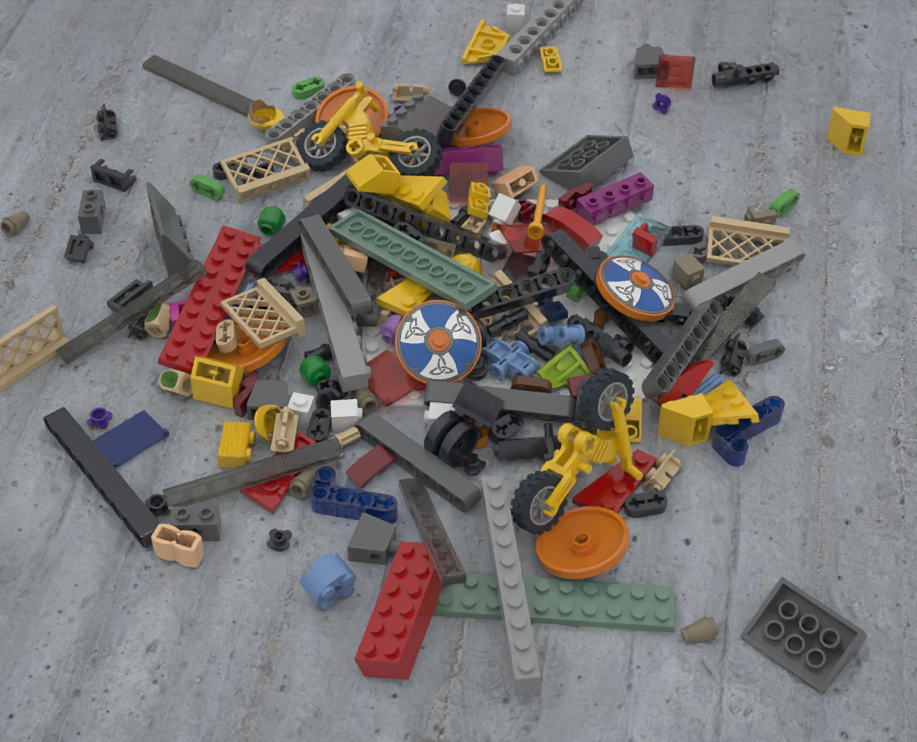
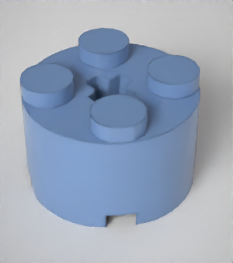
(328, 580)

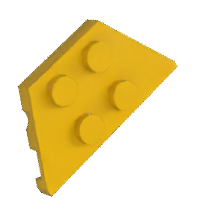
(484, 43)
(729, 405)

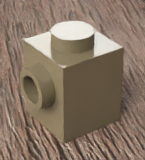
(688, 271)

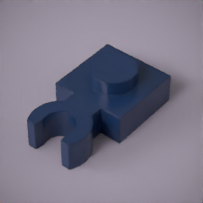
(552, 310)

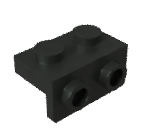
(128, 294)

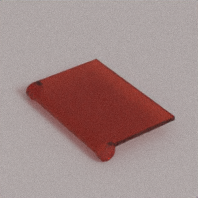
(518, 239)
(389, 379)

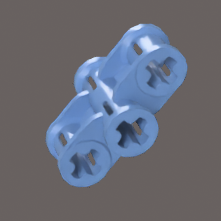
(561, 334)
(509, 359)

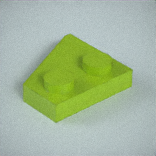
(563, 366)

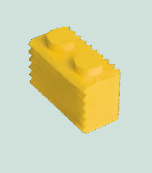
(235, 444)

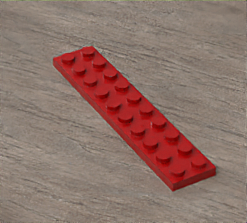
(197, 323)

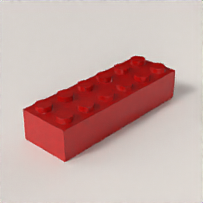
(400, 615)

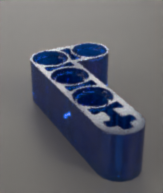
(731, 439)
(349, 503)

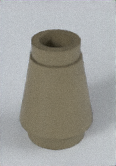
(12, 224)
(366, 400)
(301, 484)
(700, 630)

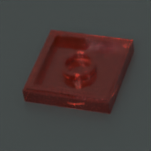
(675, 71)
(461, 177)

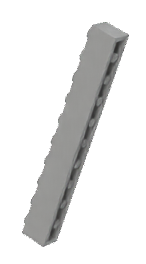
(339, 328)
(510, 586)

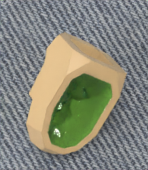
(158, 321)
(176, 382)

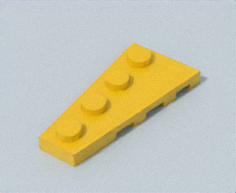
(404, 297)

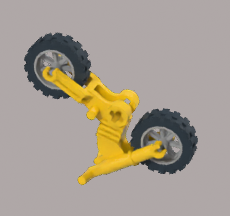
(363, 139)
(601, 409)

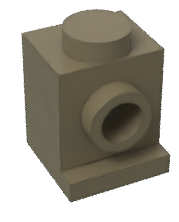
(304, 297)

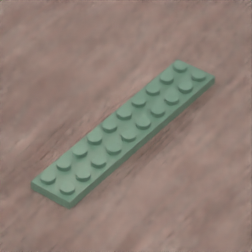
(413, 259)
(566, 602)

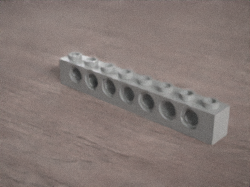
(536, 33)

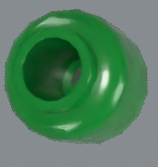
(271, 220)
(314, 370)

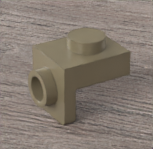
(764, 217)

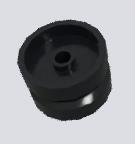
(451, 438)

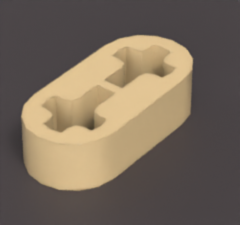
(226, 336)

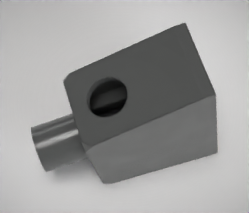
(647, 61)
(267, 392)
(372, 541)

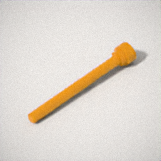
(536, 229)

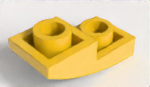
(550, 59)
(478, 200)

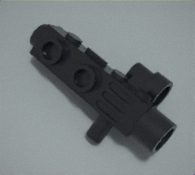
(733, 74)
(617, 349)
(529, 447)

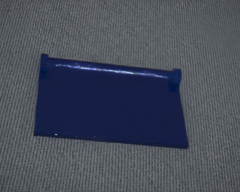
(130, 438)

